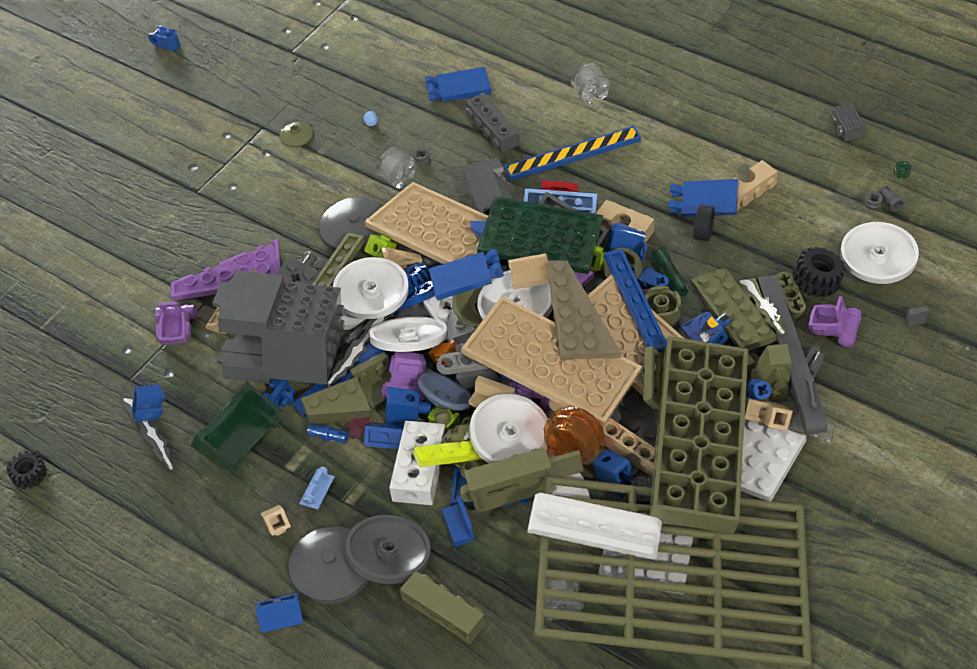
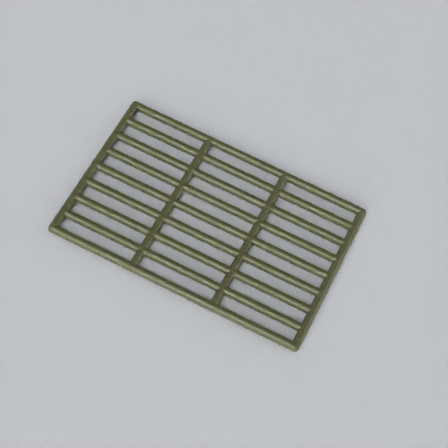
(715, 591)

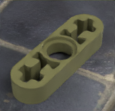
(792, 288)

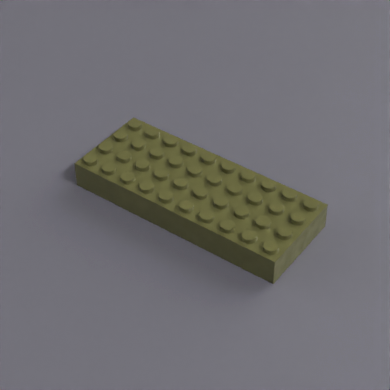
(700, 436)

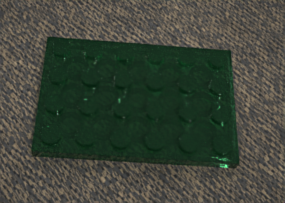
(533, 229)

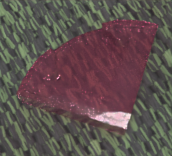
(358, 426)

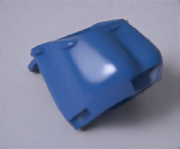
(626, 237)

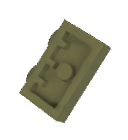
(371, 377)

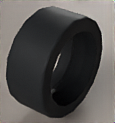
(704, 222)

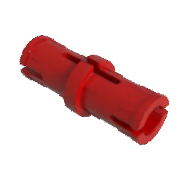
(559, 186)

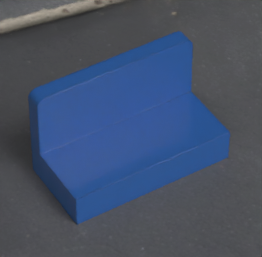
(383, 435)
(458, 523)
(279, 613)

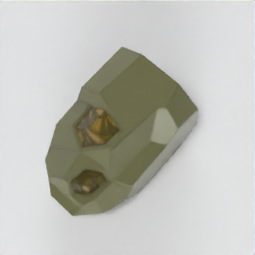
(458, 434)

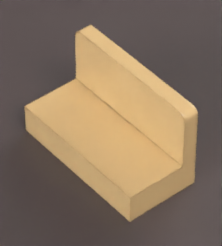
(529, 271)
(487, 388)

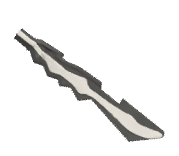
(352, 354)
(153, 438)

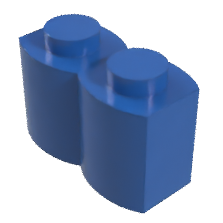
(147, 403)

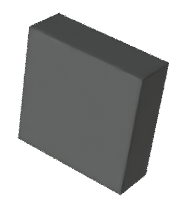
(916, 316)

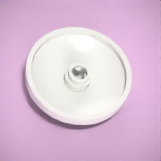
(879, 252)
(372, 287)
(533, 298)
(408, 334)
(507, 427)

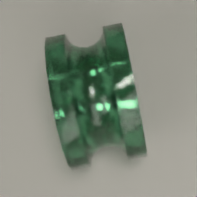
(902, 173)

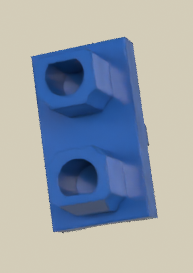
(281, 394)

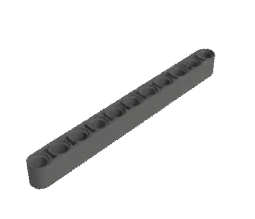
(812, 420)

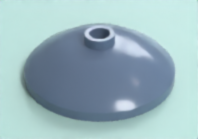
(444, 391)

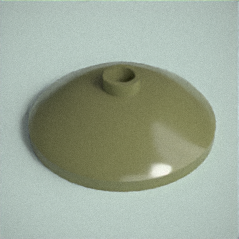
(466, 306)

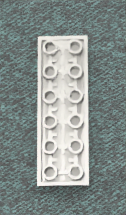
(595, 525)

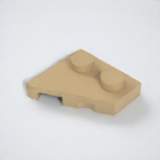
(402, 258)

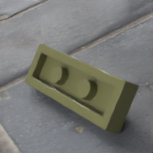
(652, 377)

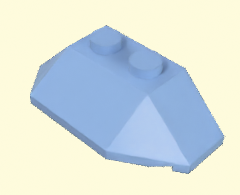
(580, 201)

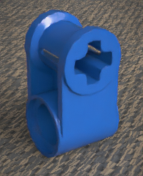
(165, 38)
(651, 278)

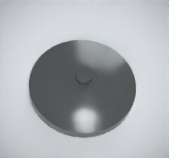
(348, 217)
(387, 549)
(321, 567)

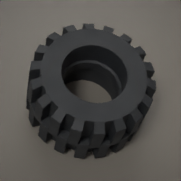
(819, 272)

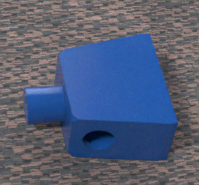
(404, 406)
(613, 469)

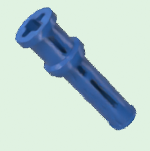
(754, 384)

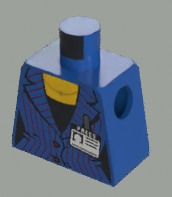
(707, 328)

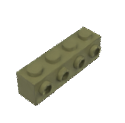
(443, 607)

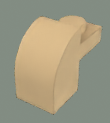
(768, 412)

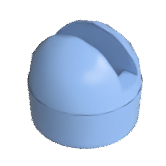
(370, 118)

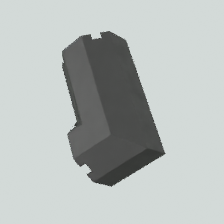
(484, 182)

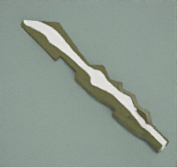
(763, 305)

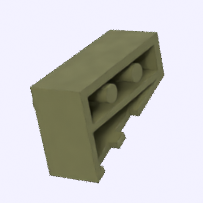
(774, 368)
(337, 403)

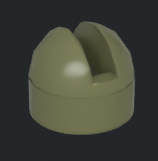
(442, 416)

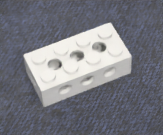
(410, 481)

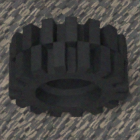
(22, 462)

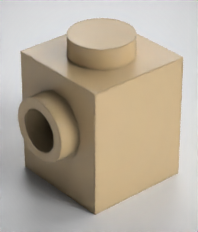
(275, 520)

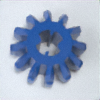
(417, 274)

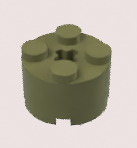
(665, 304)

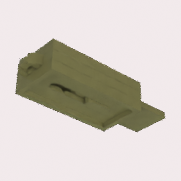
(516, 478)

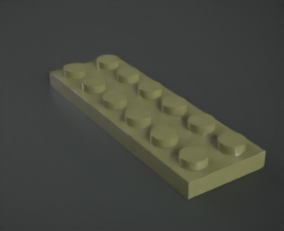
(724, 295)

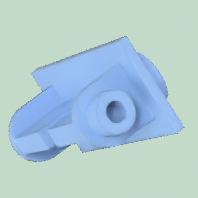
(317, 489)

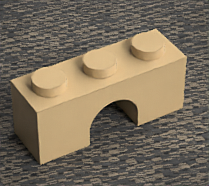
(760, 180)
(616, 213)

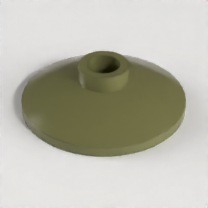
(296, 134)

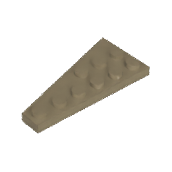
(577, 323)

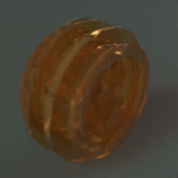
(574, 430)

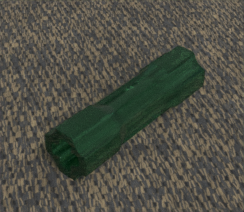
(663, 262)

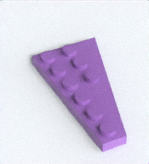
(263, 260)

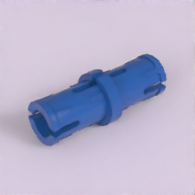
(328, 433)

